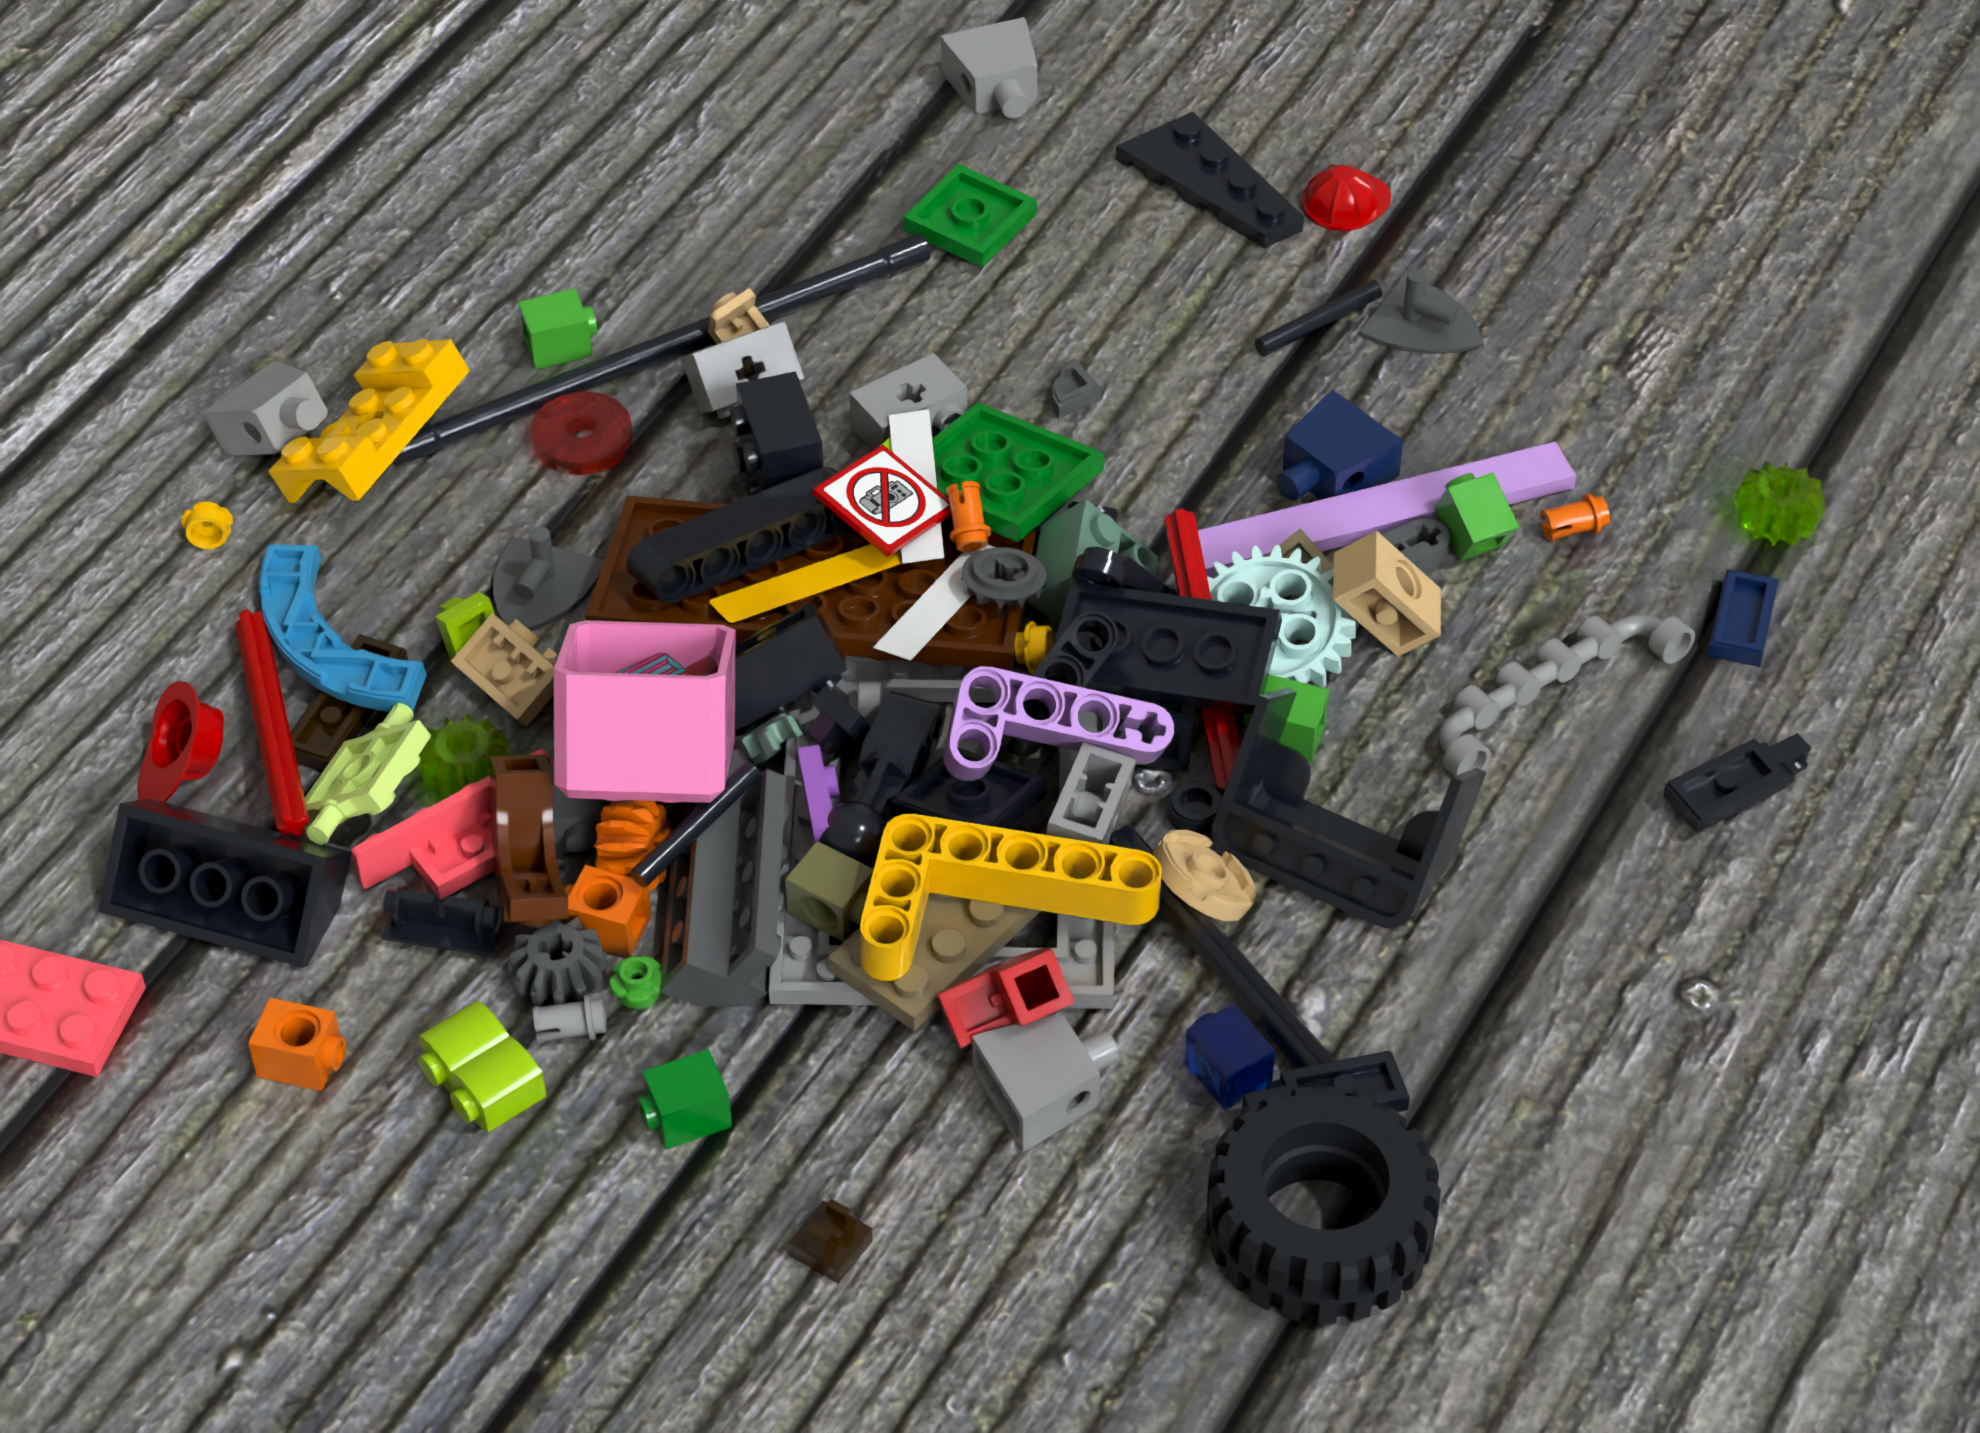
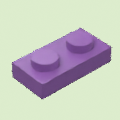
(819, 787)

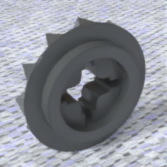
(1020, 572)

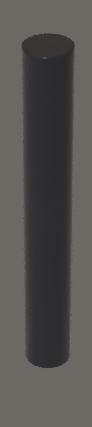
(1318, 318)
(694, 825)

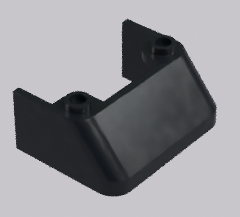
(1322, 852)

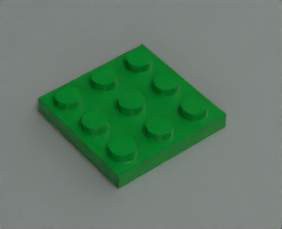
(1018, 465)

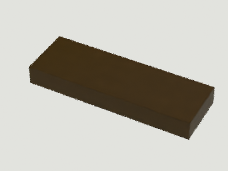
(333, 721)

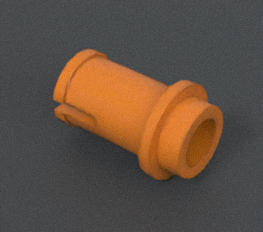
(967, 517)
(1576, 517)

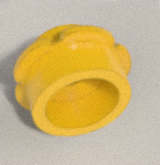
(207, 525)
(1033, 645)

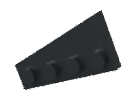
(1213, 177)

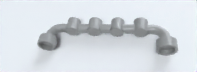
(1514, 684)

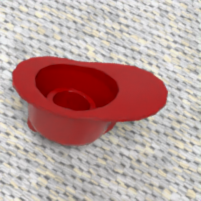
(181, 744)

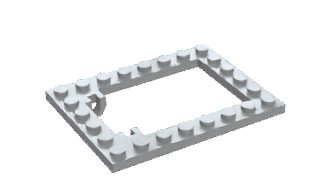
(801, 967)

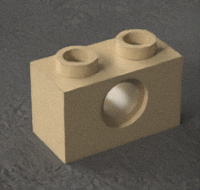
(1387, 593)

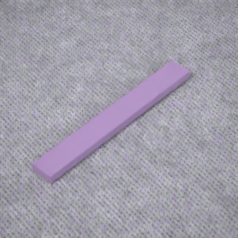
(1384, 507)

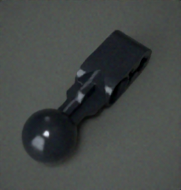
(889, 761)

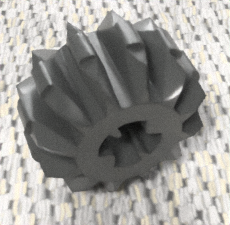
(557, 963)

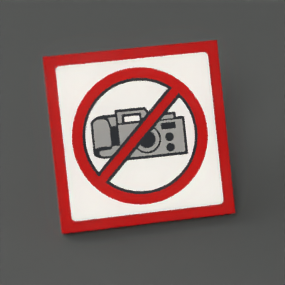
(884, 500)

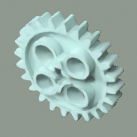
(1264, 584)

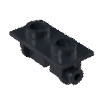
(440, 923)

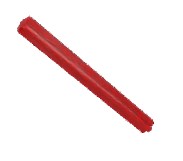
(1193, 582)
(272, 724)

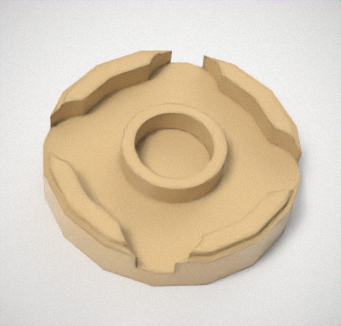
(1203, 878)

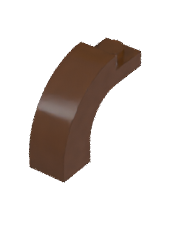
(524, 840)

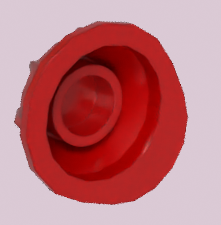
(1345, 198)

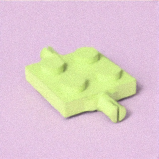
(365, 773)

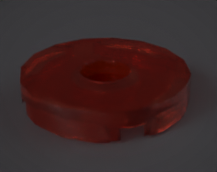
(577, 412)

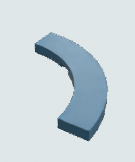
(315, 648)

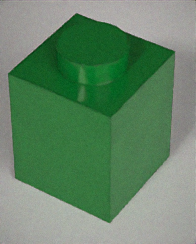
(685, 1099)

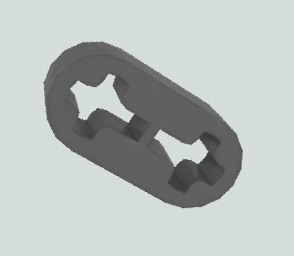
(1427, 532)

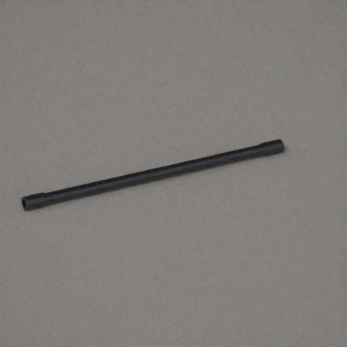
(434, 435)

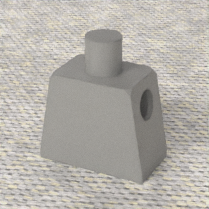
(992, 66)
(273, 404)
(1041, 1075)

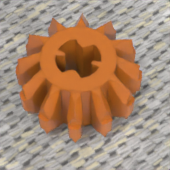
(628, 834)

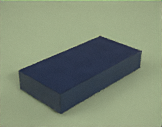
(1743, 618)

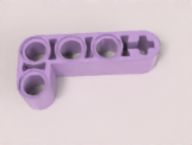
(1059, 730)

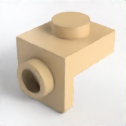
(734, 317)

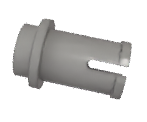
(570, 1020)

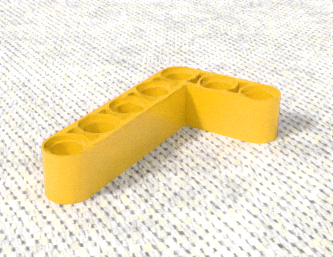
(997, 867)

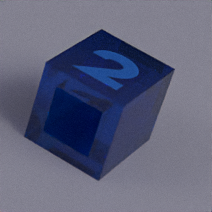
(1229, 1055)

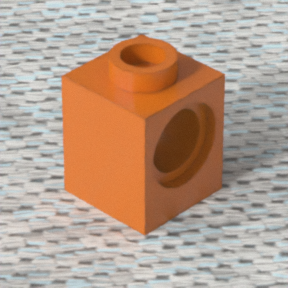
(611, 906)
(296, 1044)

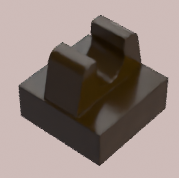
(831, 1240)

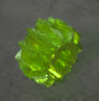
(1779, 503)
(459, 755)

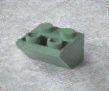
(1067, 537)

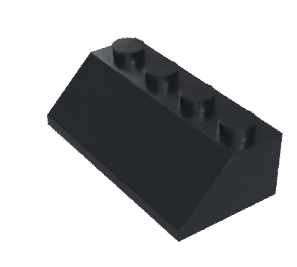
(222, 880)

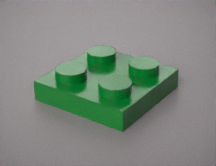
(970, 215)

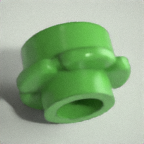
(636, 992)

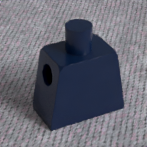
(1337, 452)

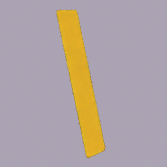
(803, 582)

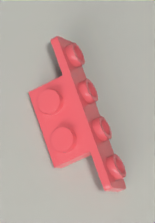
(444, 843)

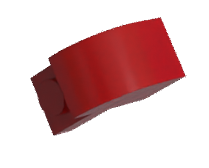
(1005, 995)

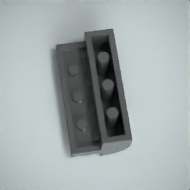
(727, 901)

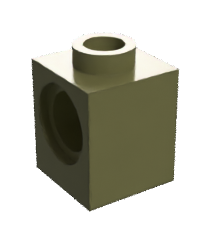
(828, 891)

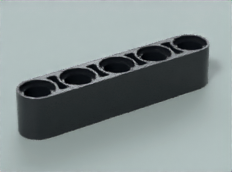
(735, 539)

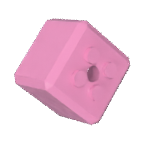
(643, 731)

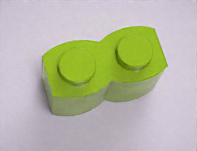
(481, 1067)

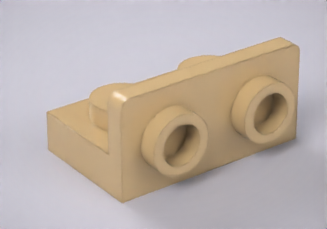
(509, 667)

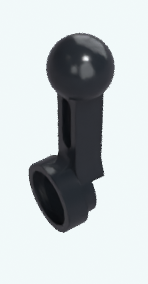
(1111, 569)

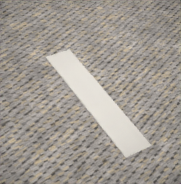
(913, 444)
(928, 613)

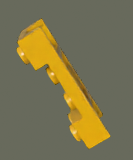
(399, 395)

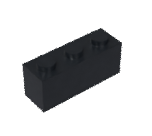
(784, 664)

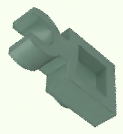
(765, 736)

